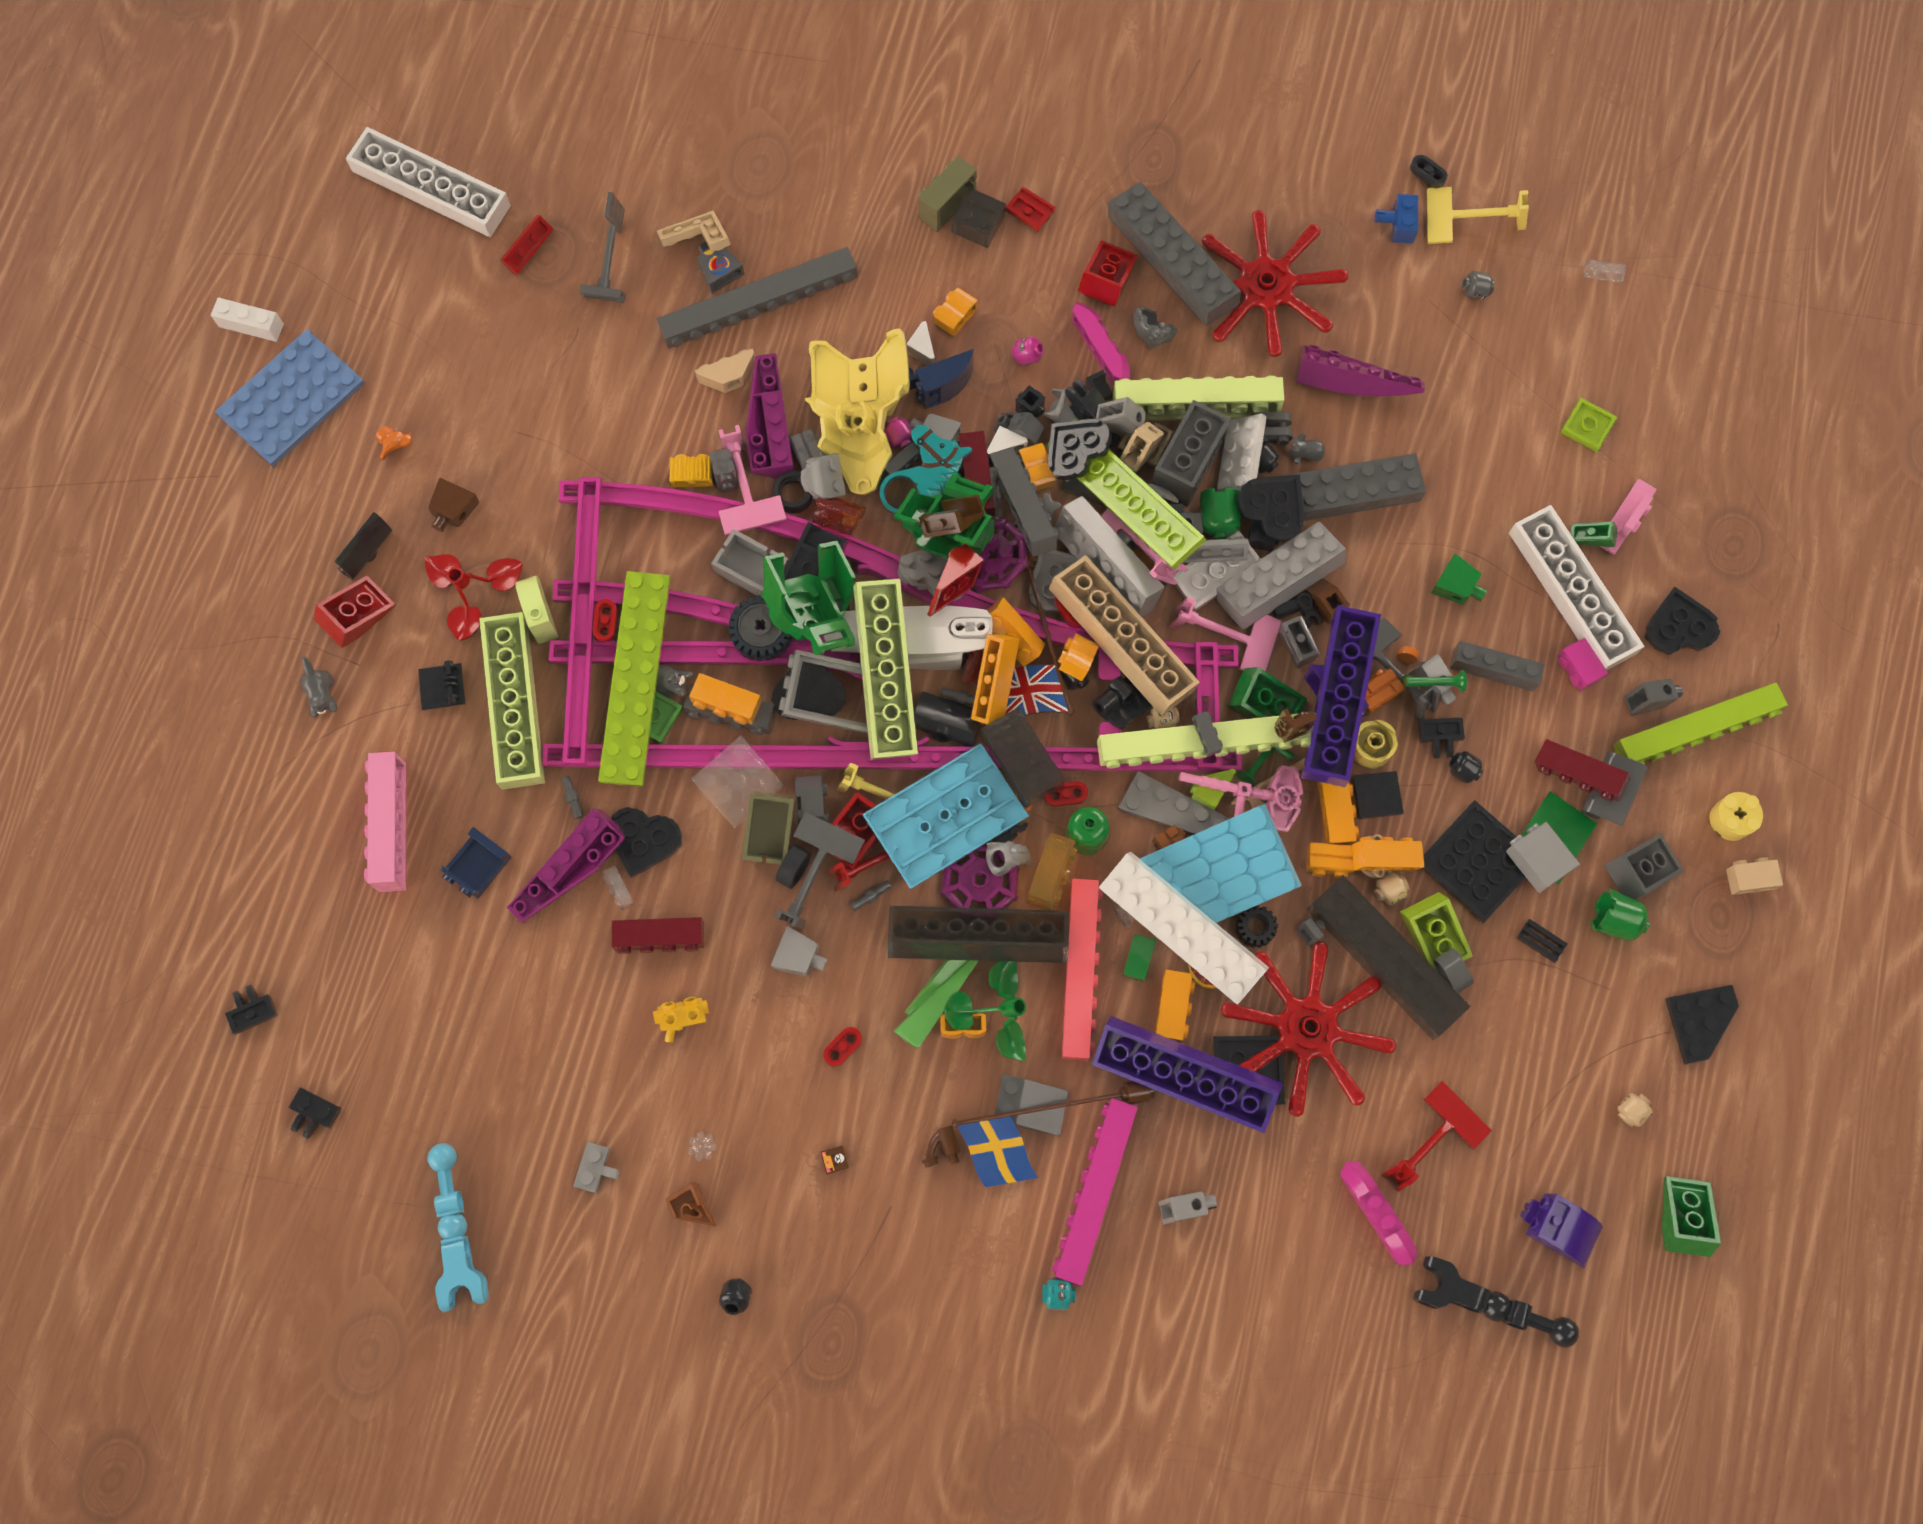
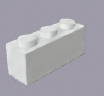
(247, 319)

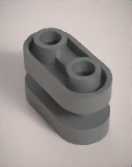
(1277, 427)

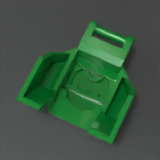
(917, 504)
(811, 603)

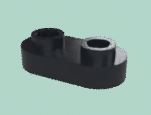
(1430, 173)

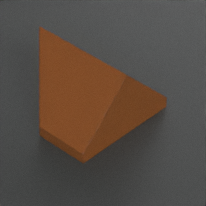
(690, 1205)

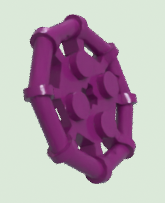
(1005, 558)
(979, 893)

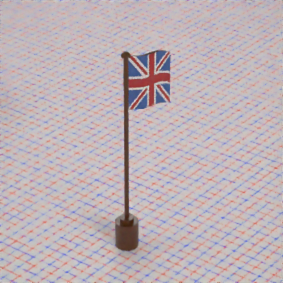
(1038, 687)

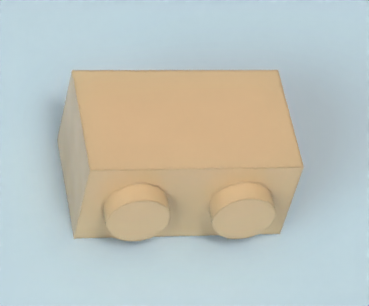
(1754, 876)

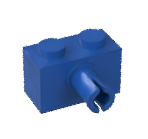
(1403, 218)

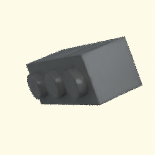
(903, 459)
(1207, 733)

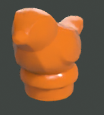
(392, 440)

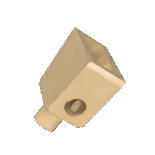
(1145, 439)

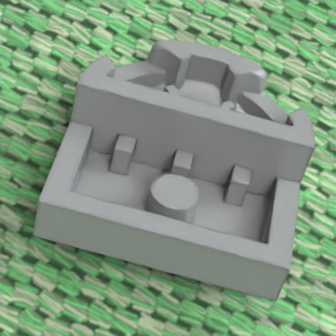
(823, 477)

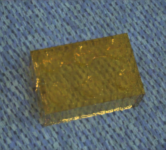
(1052, 872)

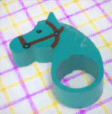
(940, 462)

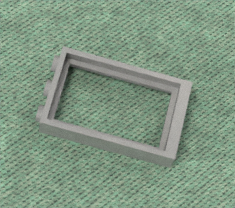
(791, 683)

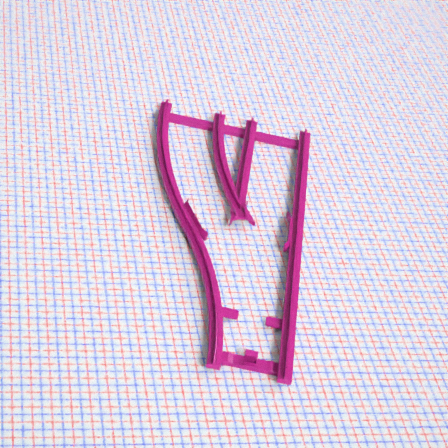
(874, 561)

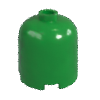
(1220, 512)
(1088, 839)
(1620, 916)

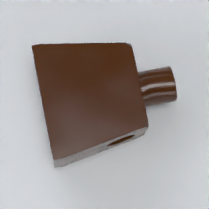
(451, 504)

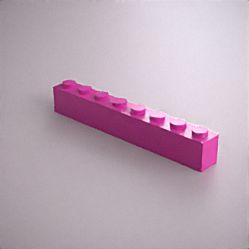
(1095, 1193)

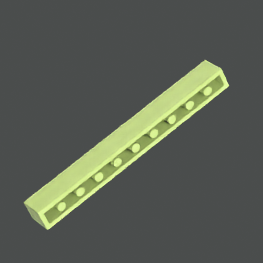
(1184, 742)

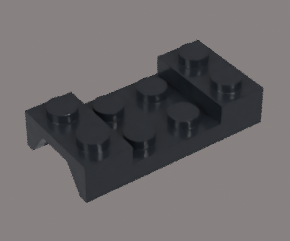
(805, 556)

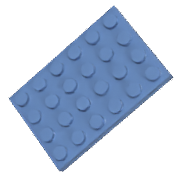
(290, 397)

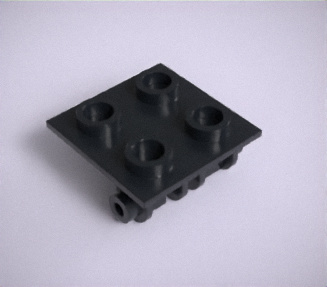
(441, 686)

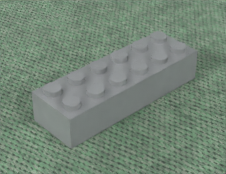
(1088, 534)
(1281, 575)

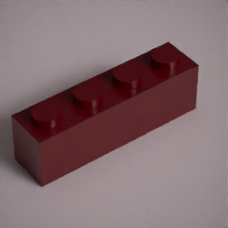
(976, 465)
(1582, 770)
(658, 934)

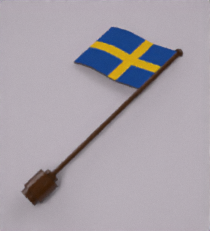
(999, 1148)

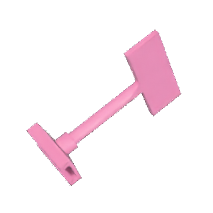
(751, 513)
(1161, 569)
(1258, 644)

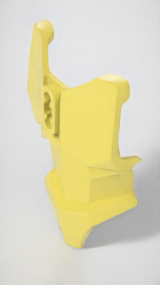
(856, 418)

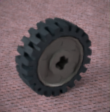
(754, 642)

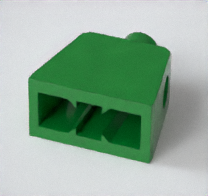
(1459, 581)

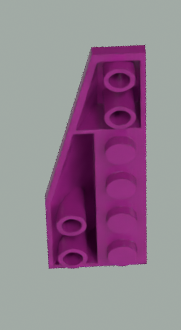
(1351, 376)
(766, 421)
(570, 864)

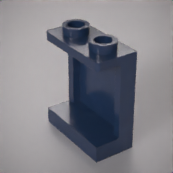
(476, 864)

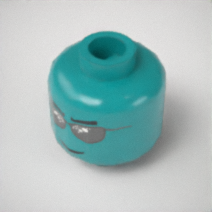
(1058, 1294)

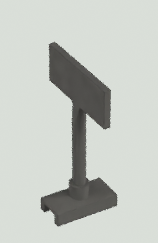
(614, 214)
(1386, 636)
(828, 840)

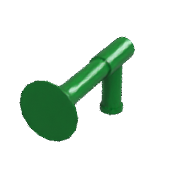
(1458, 681)
(1248, 775)

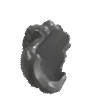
(1150, 329)

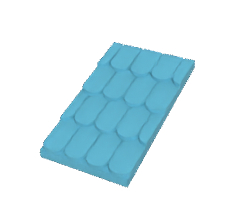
(946, 815)
(1228, 865)

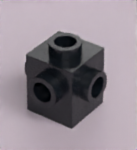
(1030, 401)

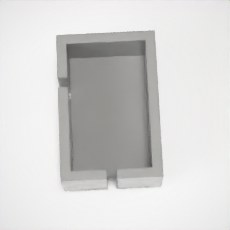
(743, 562)

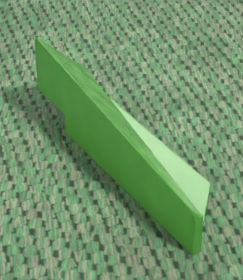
(931, 1000)

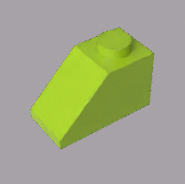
(1208, 796)

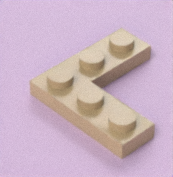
(706, 224)

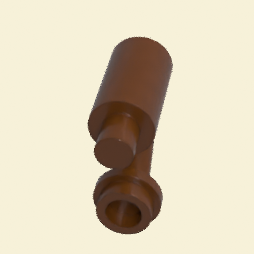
(949, 1145)

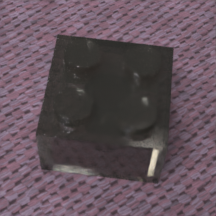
(978, 217)

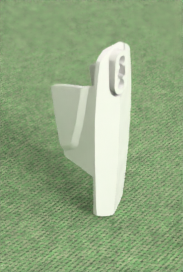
(933, 640)

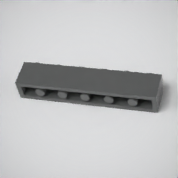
(1024, 503)

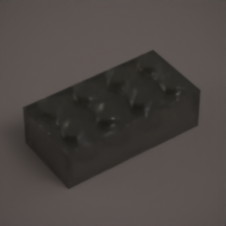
(1022, 757)

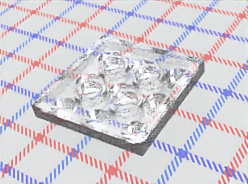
(733, 777)

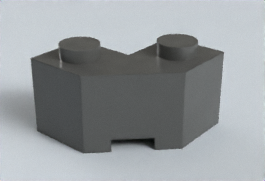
(810, 797)

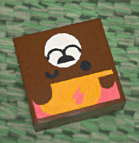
(834, 1160)

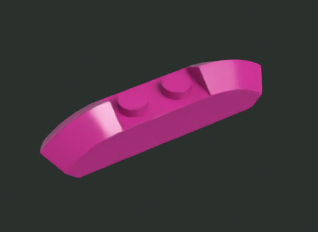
(1096, 337)
(1379, 1213)

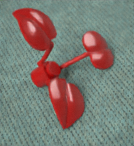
(447, 570)

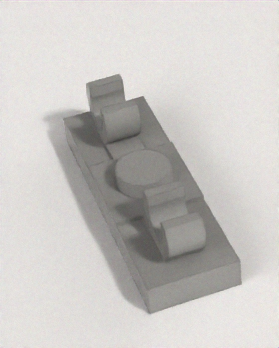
(1221, 550)

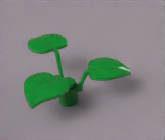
(1004, 979)

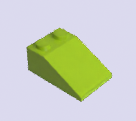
(1435, 928)

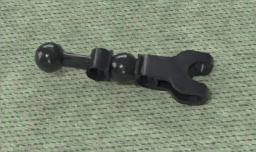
(1494, 1304)

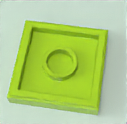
(1588, 424)

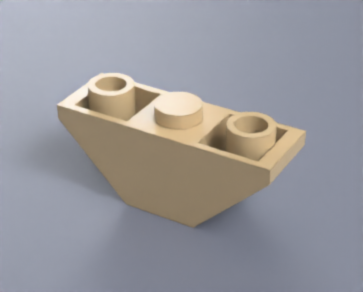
(728, 372)

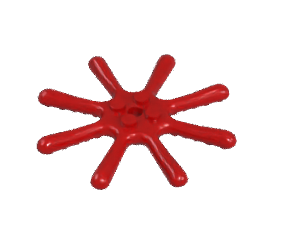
(1282, 280)
(1325, 1028)

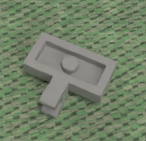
(593, 1167)

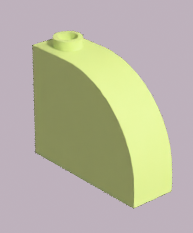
(536, 609)

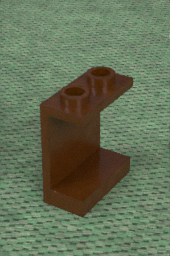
(956, 517)

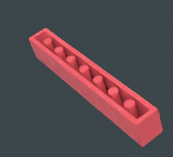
(1080, 970)

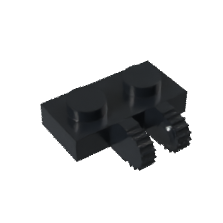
(1439, 731)
(252, 1013)
(314, 1108)

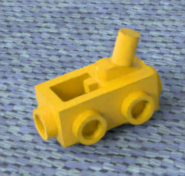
(675, 1016)

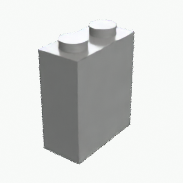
(1542, 856)

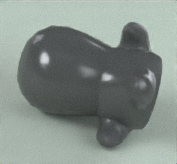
(1308, 449)

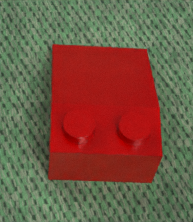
(1107, 273)
(957, 577)
(352, 611)
(853, 821)

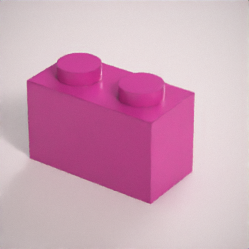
(1582, 664)

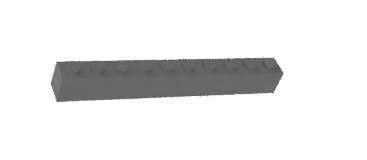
(757, 297)

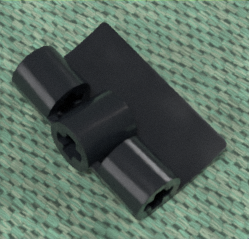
(363, 546)
(1121, 703)
(945, 719)

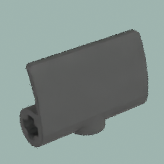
(1616, 811)

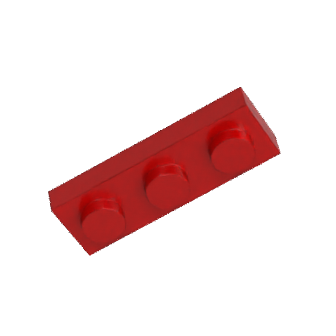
(526, 244)

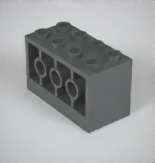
(1191, 451)

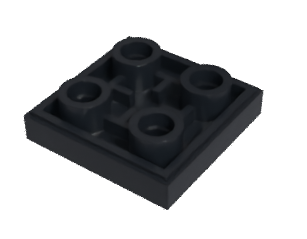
(1377, 795)

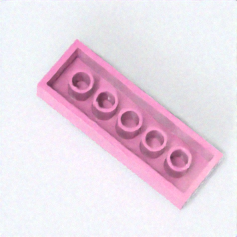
(385, 822)

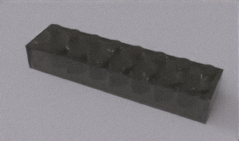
(978, 934)
(1389, 958)

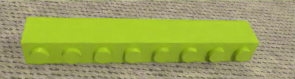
(1703, 724)

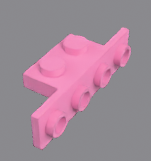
(1631, 510)

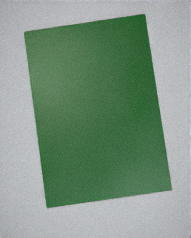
(1566, 822)

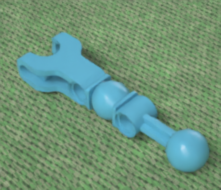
(452, 1227)

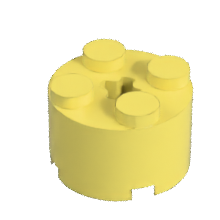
(1386, 744)
(1736, 816)

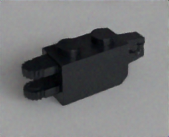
(1086, 403)

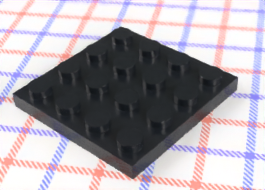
(1474, 862)

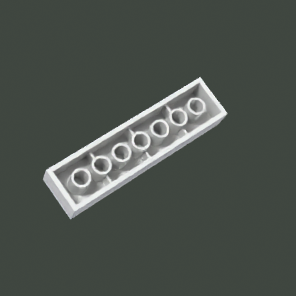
(428, 182)
(1575, 587)
(1183, 927)

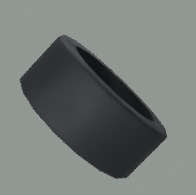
(780, 482)
(793, 866)

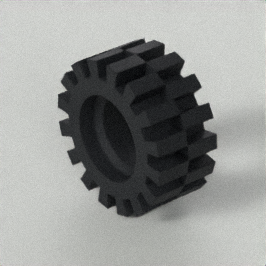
(1262, 914)

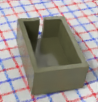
(946, 193)
(768, 827)

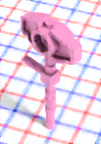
(1281, 794)

